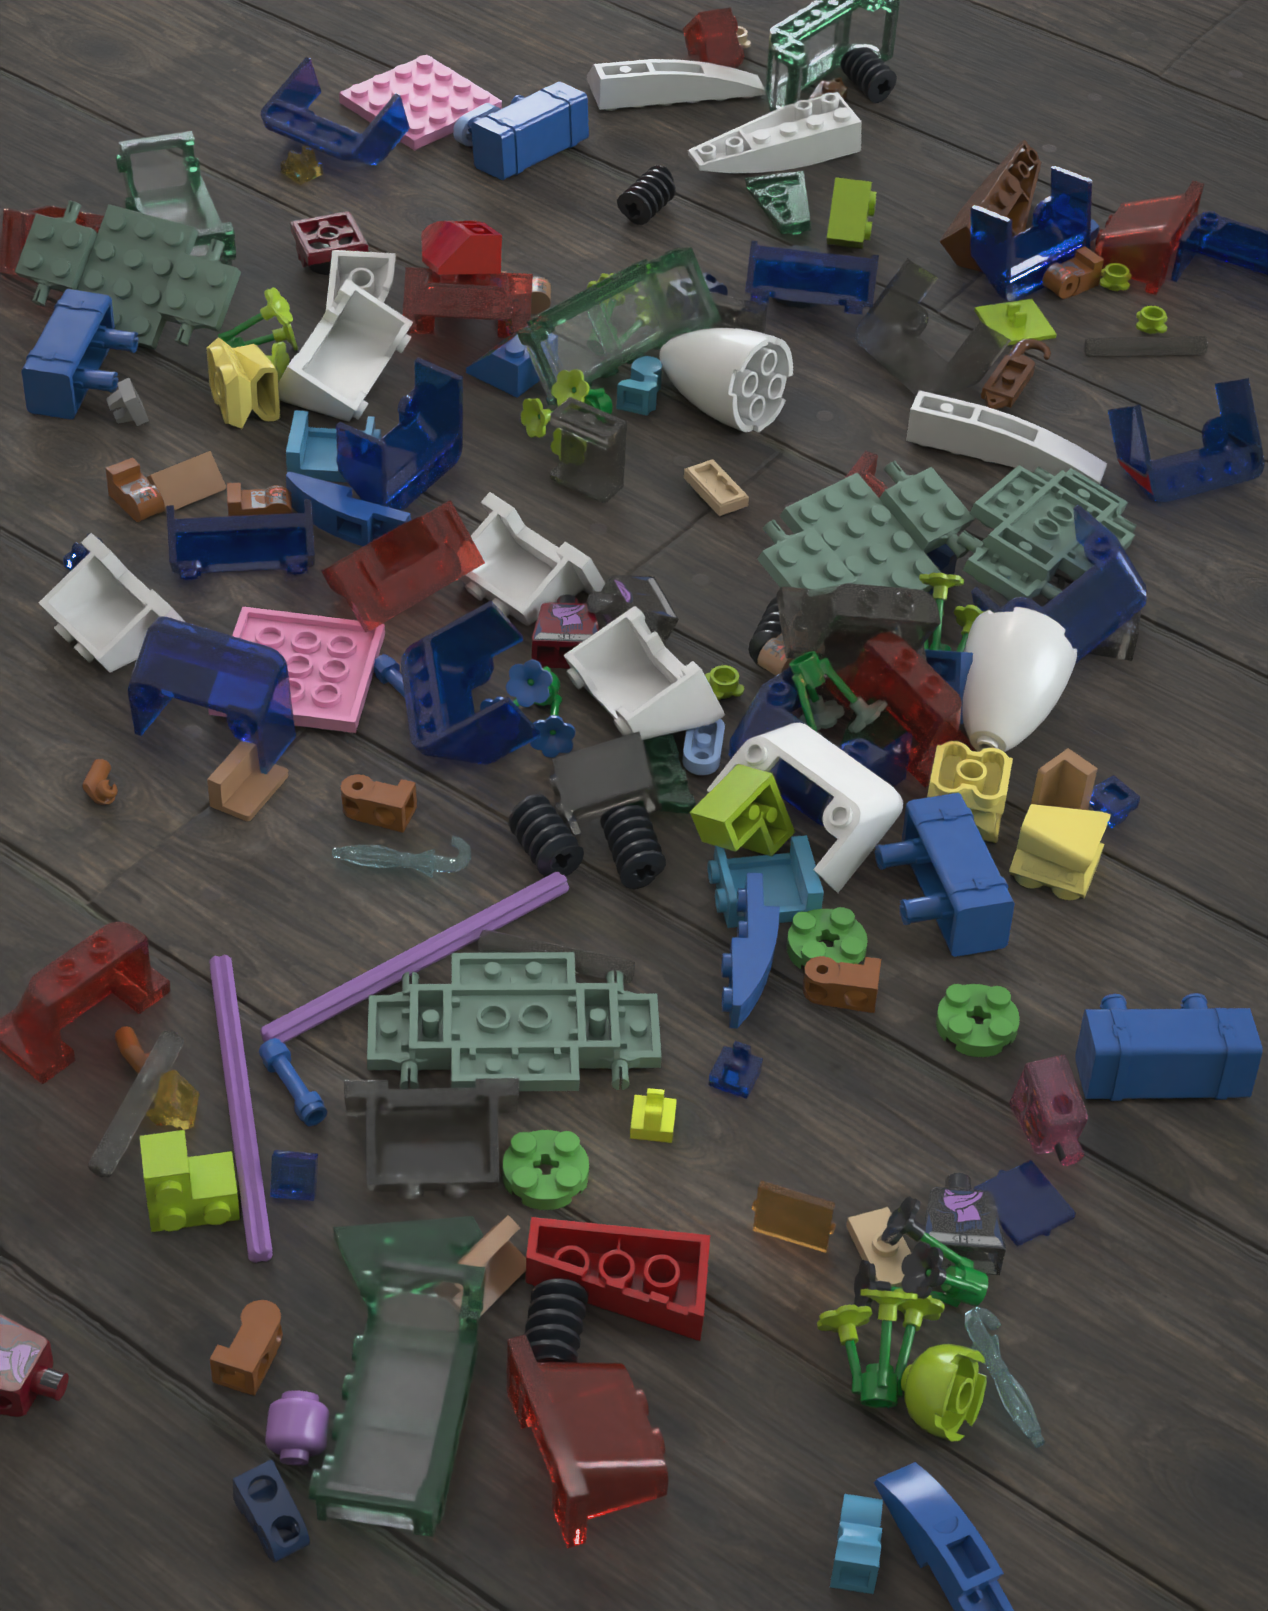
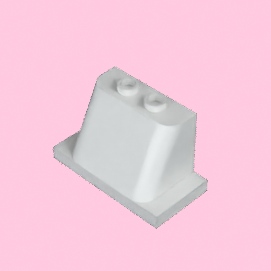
(523, 566)
(104, 608)

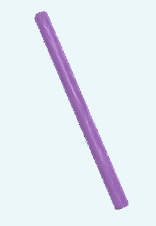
(414, 959)
(240, 1111)

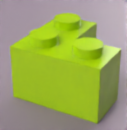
(849, 213)
(744, 813)
(185, 1188)

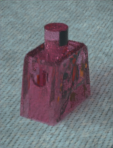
(1050, 1108)

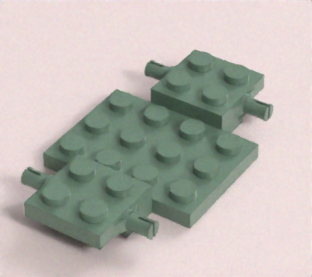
(138, 264)
(1037, 530)
(865, 539)
(514, 1021)

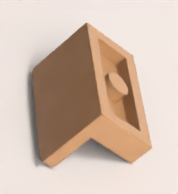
(189, 481)
(1065, 782)
(239, 785)
(499, 1257)

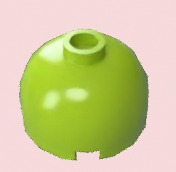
(944, 1389)

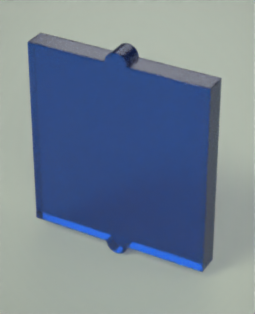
(1027, 1203)

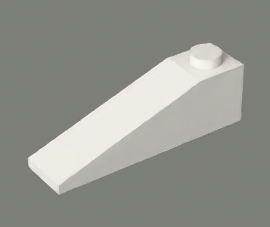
(366, 269)

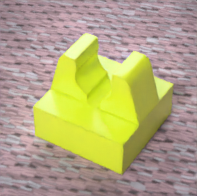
(653, 1117)

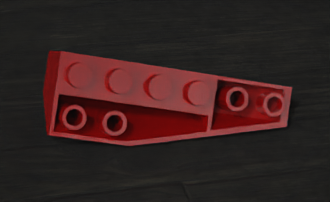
(462, 248)

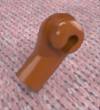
(97, 784)
(130, 1048)

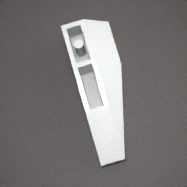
(667, 83)
(784, 138)
(995, 437)

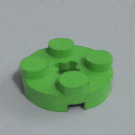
(826, 924)
(979, 1000)
(550, 1148)

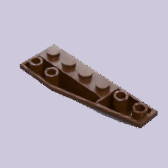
(1004, 192)

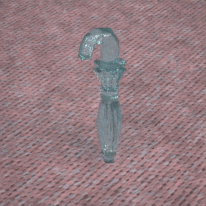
(426, 862)
(1010, 1391)

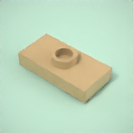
(716, 487)
(866, 1233)

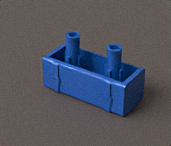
(529, 130)
(71, 353)
(954, 873)
(1167, 1051)

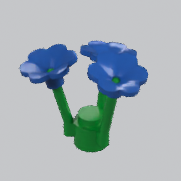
(539, 686)

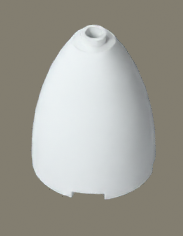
(730, 374)
(1014, 676)

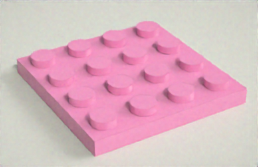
(430, 95)
(326, 663)

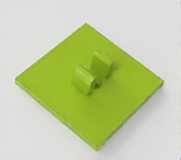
(1016, 320)

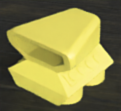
(242, 381)
(978, 777)
(1059, 849)

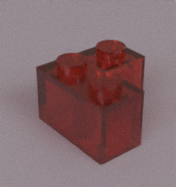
(714, 38)

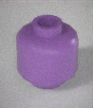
(297, 1427)

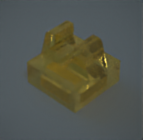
(301, 166)
(174, 1102)

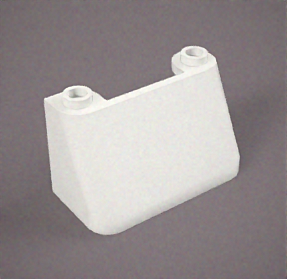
(344, 355)
(642, 680)

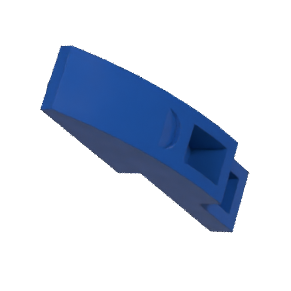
(340, 513)
(750, 953)
(943, 1539)

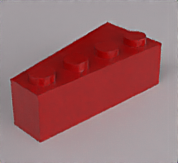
(626, 1269)

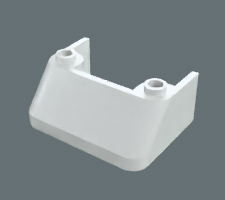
(861, 804)

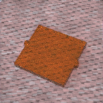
(793, 1216)

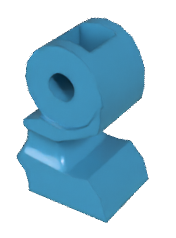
(640, 391)
(858, 1544)

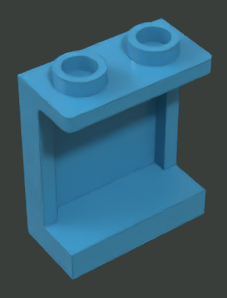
(314, 450)
(786, 881)

